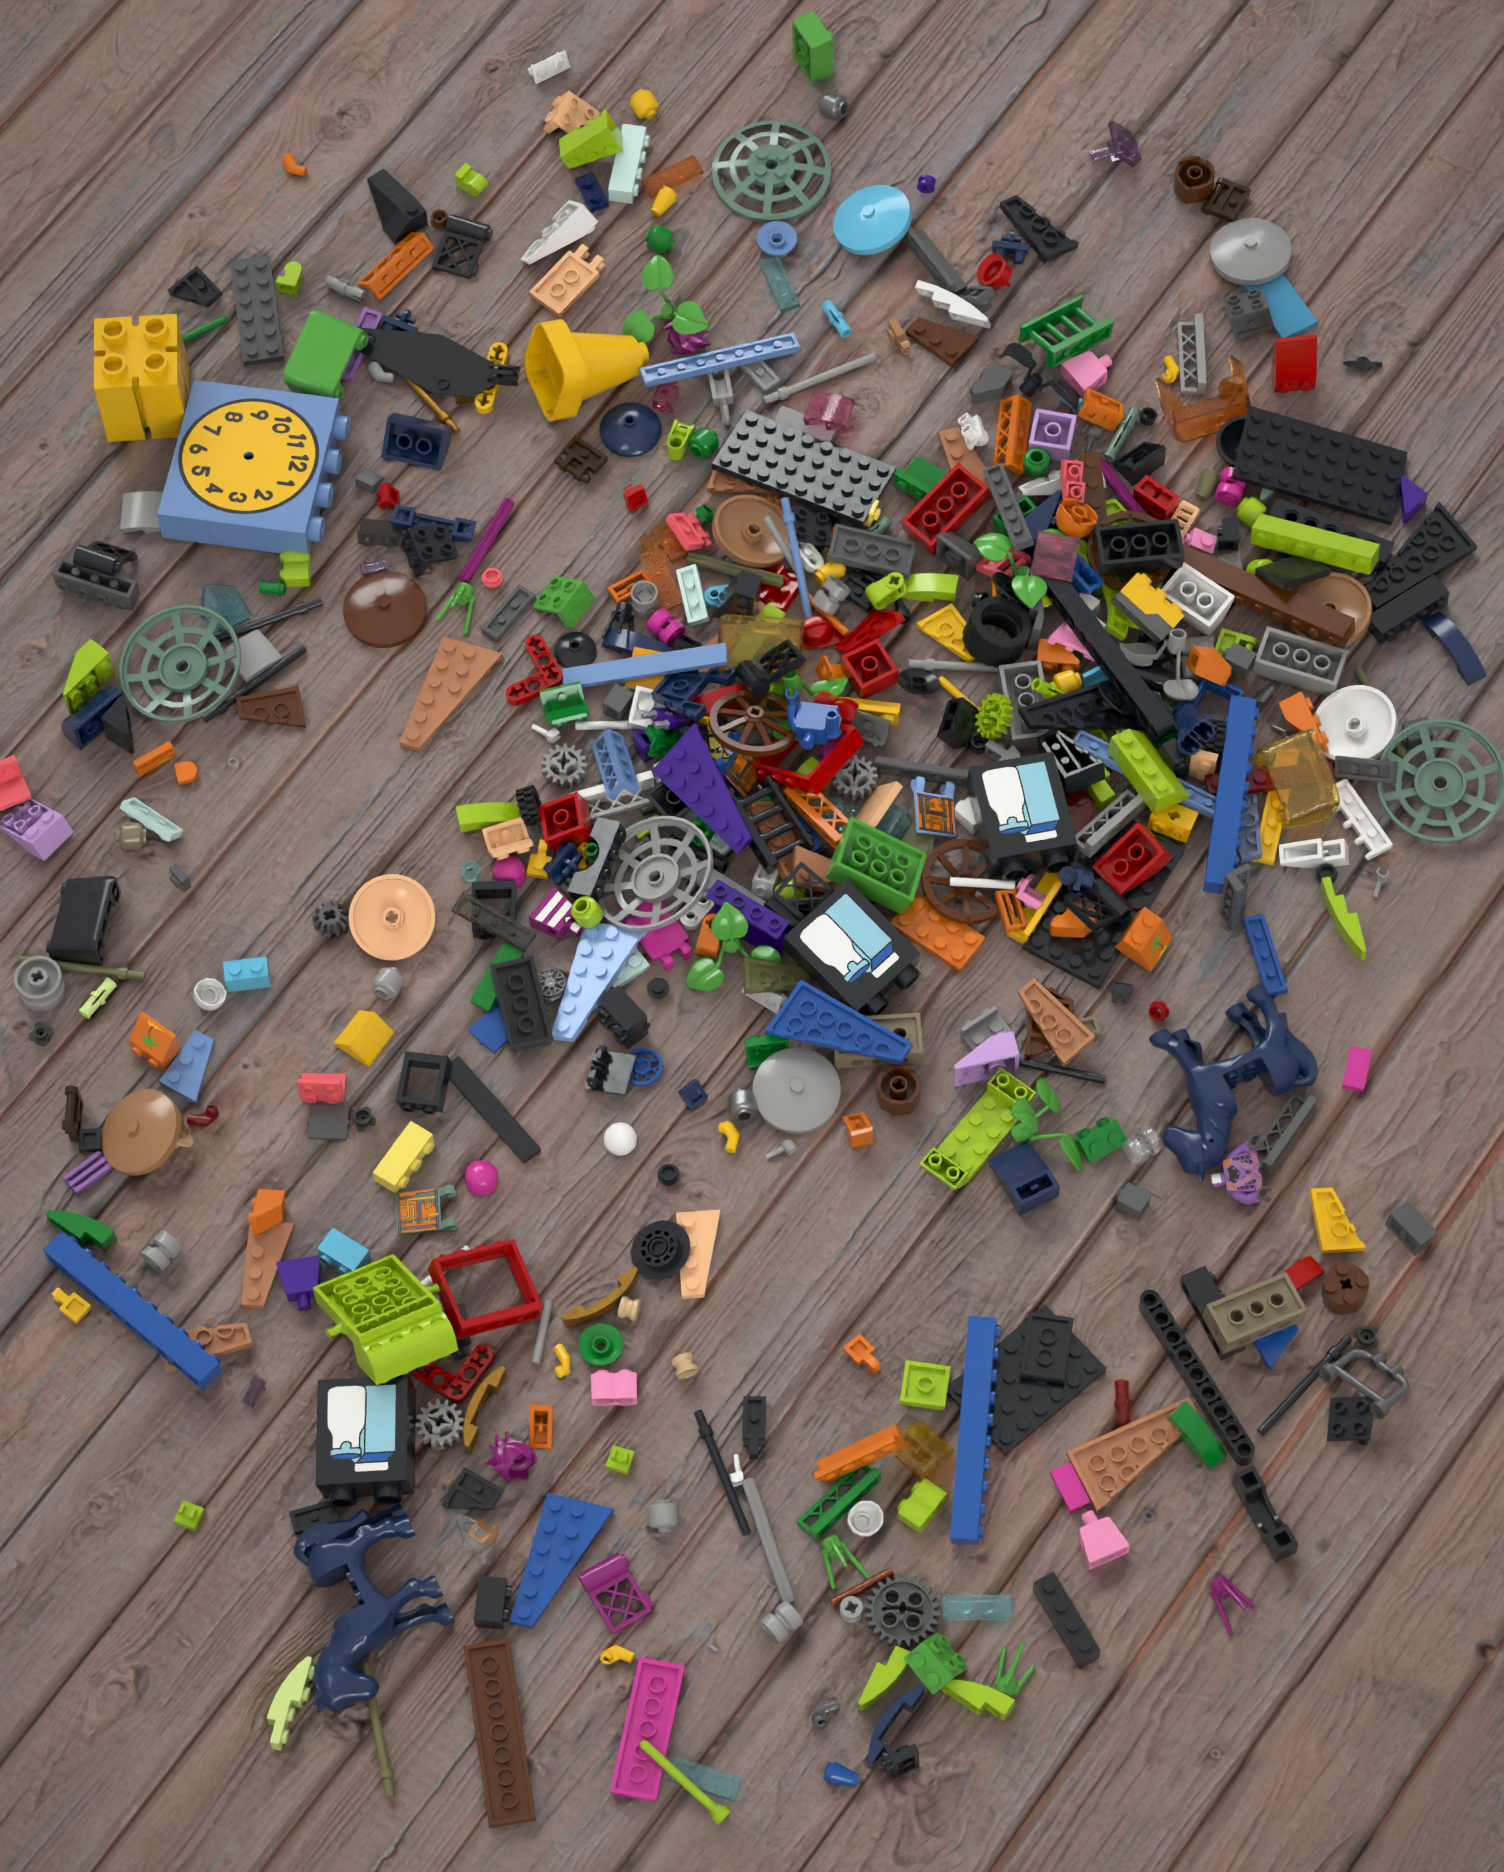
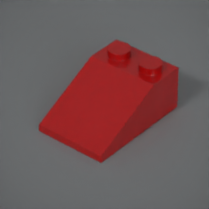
(1294, 364)
(1132, 859)

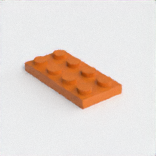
(941, 937)

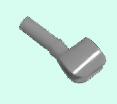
(1380, 879)
(787, 1146)

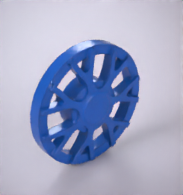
(643, 1067)

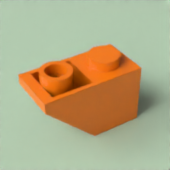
(1055, 657)
(1208, 664)
(1069, 924)
(267, 1210)

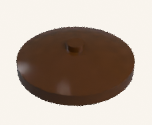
(385, 609)

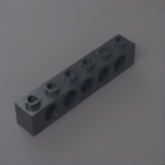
(1298, 514)

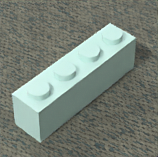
(628, 163)

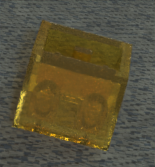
(923, 1450)

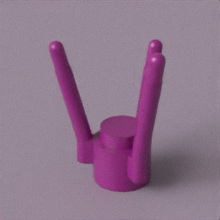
(1224, 1588)

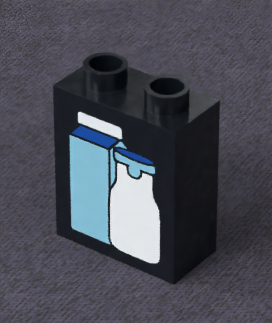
(1021, 815)
(853, 951)
(365, 1439)

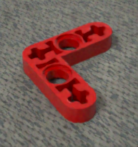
(541, 677)
(459, 1379)

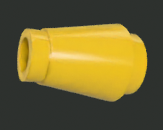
(665, 199)

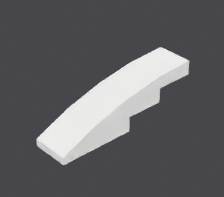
(958, 307)

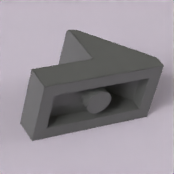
(978, 297)

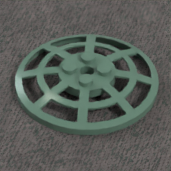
(771, 178)
(174, 657)
(1446, 770)

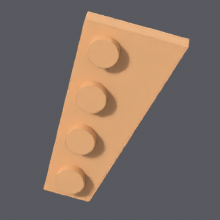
(702, 1232)

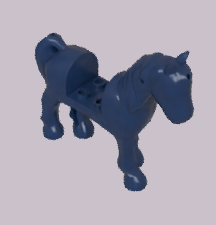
(1275, 1058)
(338, 1555)

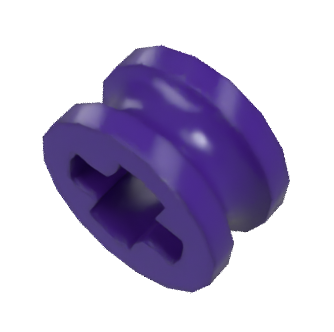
(926, 184)

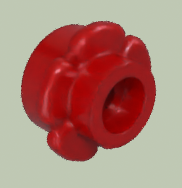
(1155, 1014)

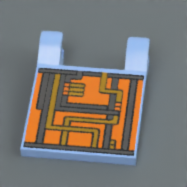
(932, 811)

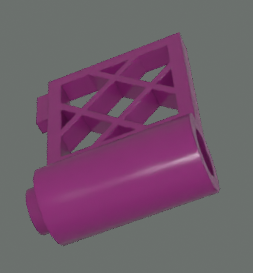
(607, 1575)

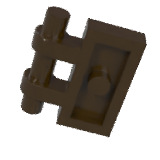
(583, 454)

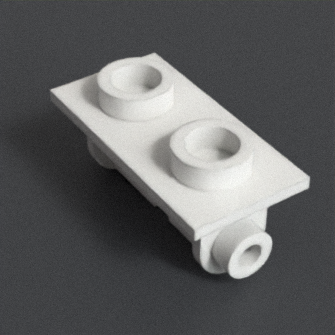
(549, 67)
(770, 1000)

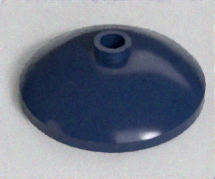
(630, 438)

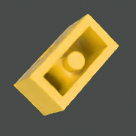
(1174, 822)

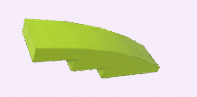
(1345, 922)

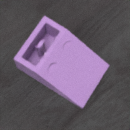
(36, 828)

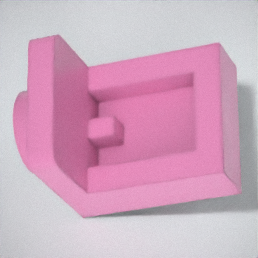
(1200, 541)
(1028, 895)

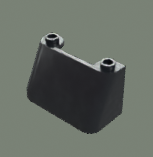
(83, 919)

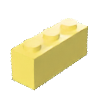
(404, 1157)

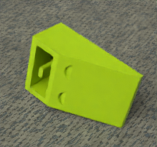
(87, 674)

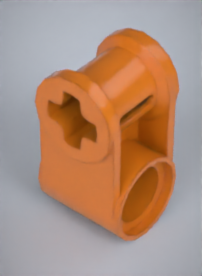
(707, 943)

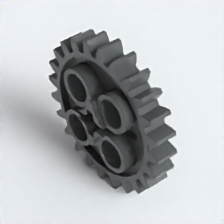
(904, 1591)

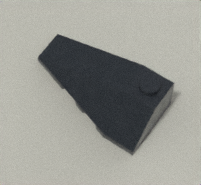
(396, 206)

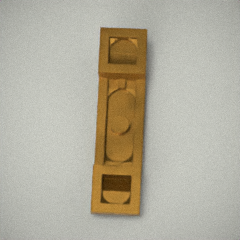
(579, 1316)
(491, 1384)

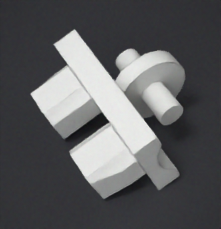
(973, 431)

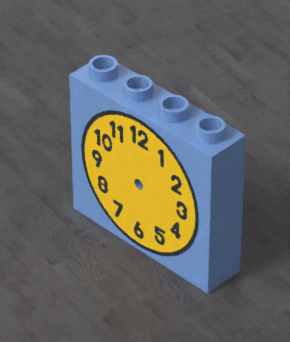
(252, 468)

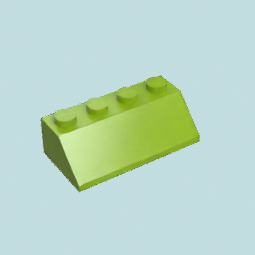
(1146, 770)

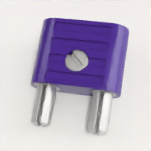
(665, 718)

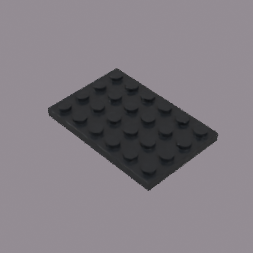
(1027, 1403)

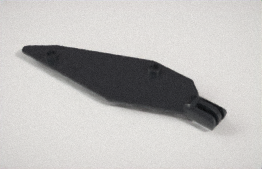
(437, 362)

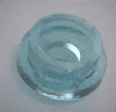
(469, 876)

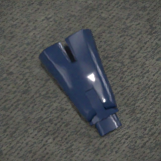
(1189, 726)

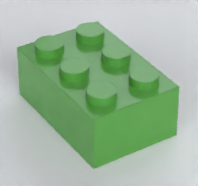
(813, 47)

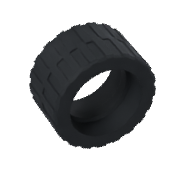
(1006, 615)

